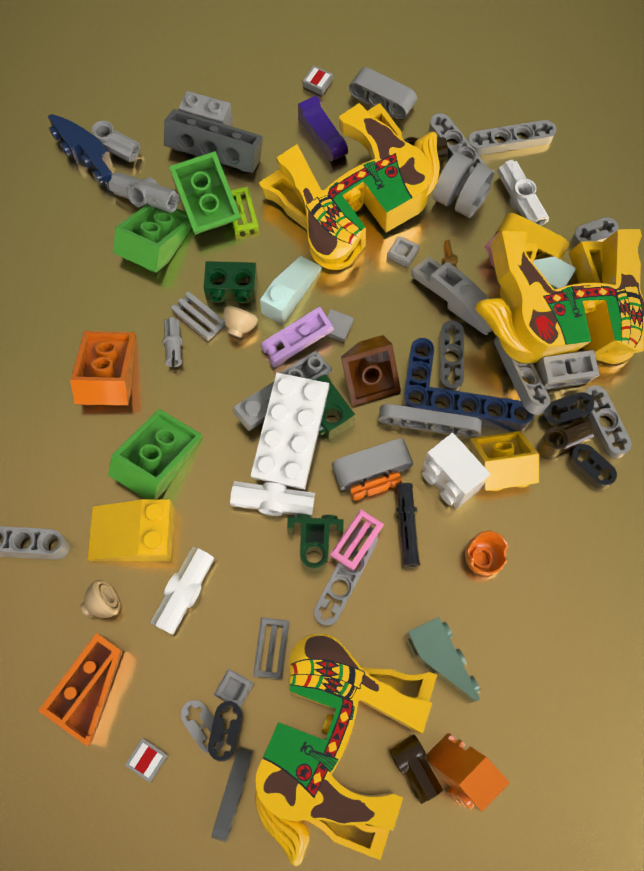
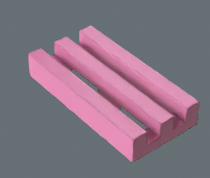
(344, 559)

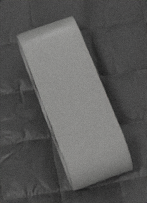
(376, 88)
(372, 463)
(38, 546)

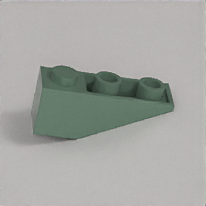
(436, 653)

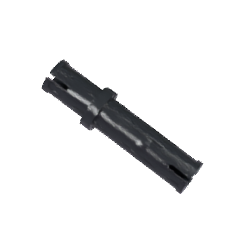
(407, 522)

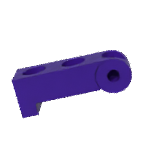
(321, 129)

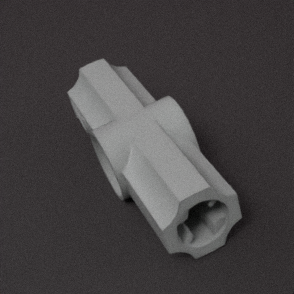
(144, 192)

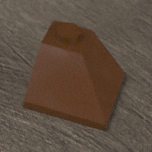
(370, 370)

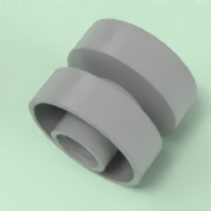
(469, 188)

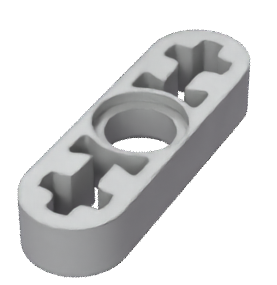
(621, 435)

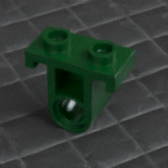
(314, 537)

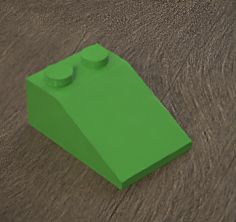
(204, 192)
(151, 236)
(153, 455)

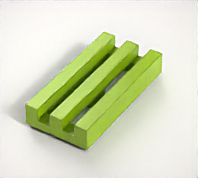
(245, 226)

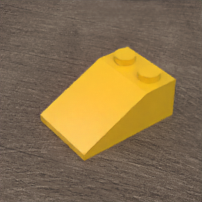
(132, 532)

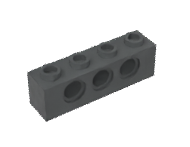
(203, 136)

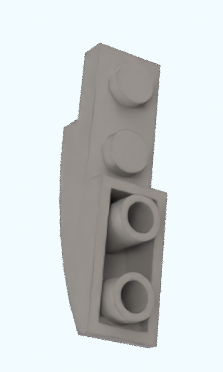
(453, 287)
(254, 408)

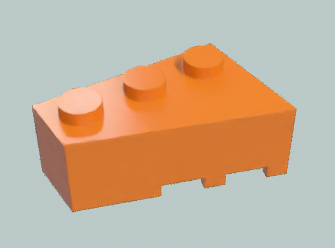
(83, 690)
(468, 773)

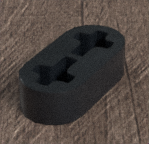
(570, 415)
(592, 466)
(217, 730)

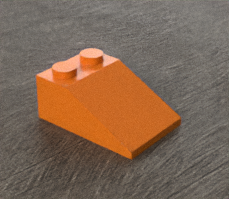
(104, 368)

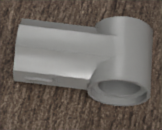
(116, 142)

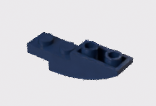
(82, 147)

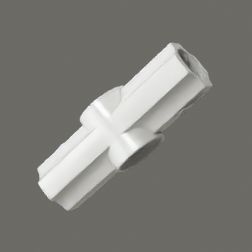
(522, 193)
(271, 498)
(182, 590)

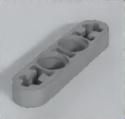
(452, 132)
(513, 142)
(533, 395)
(429, 420)
(351, 578)

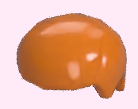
(486, 553)

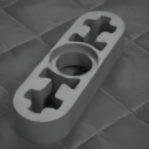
(457, 347)
(232, 794)

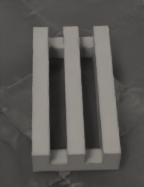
(183, 303)
(268, 673)

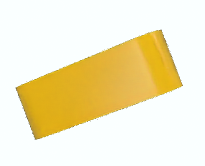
(548, 242)

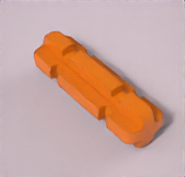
(375, 485)

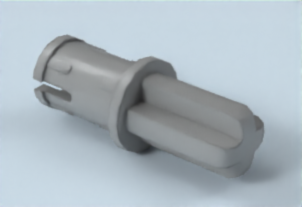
(172, 342)

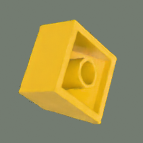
(508, 459)

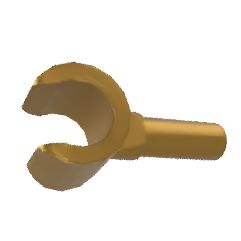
(451, 258)

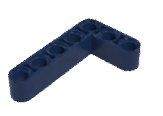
(455, 399)

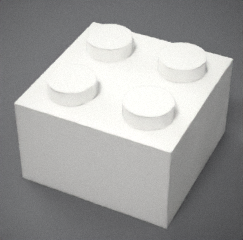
(454, 471)

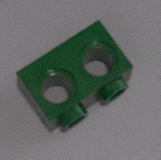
(231, 275)
(338, 407)

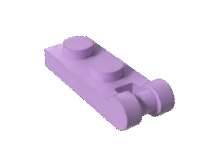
(297, 336)

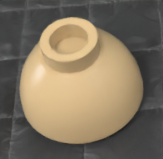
(238, 321)
(100, 601)

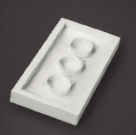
(290, 431)

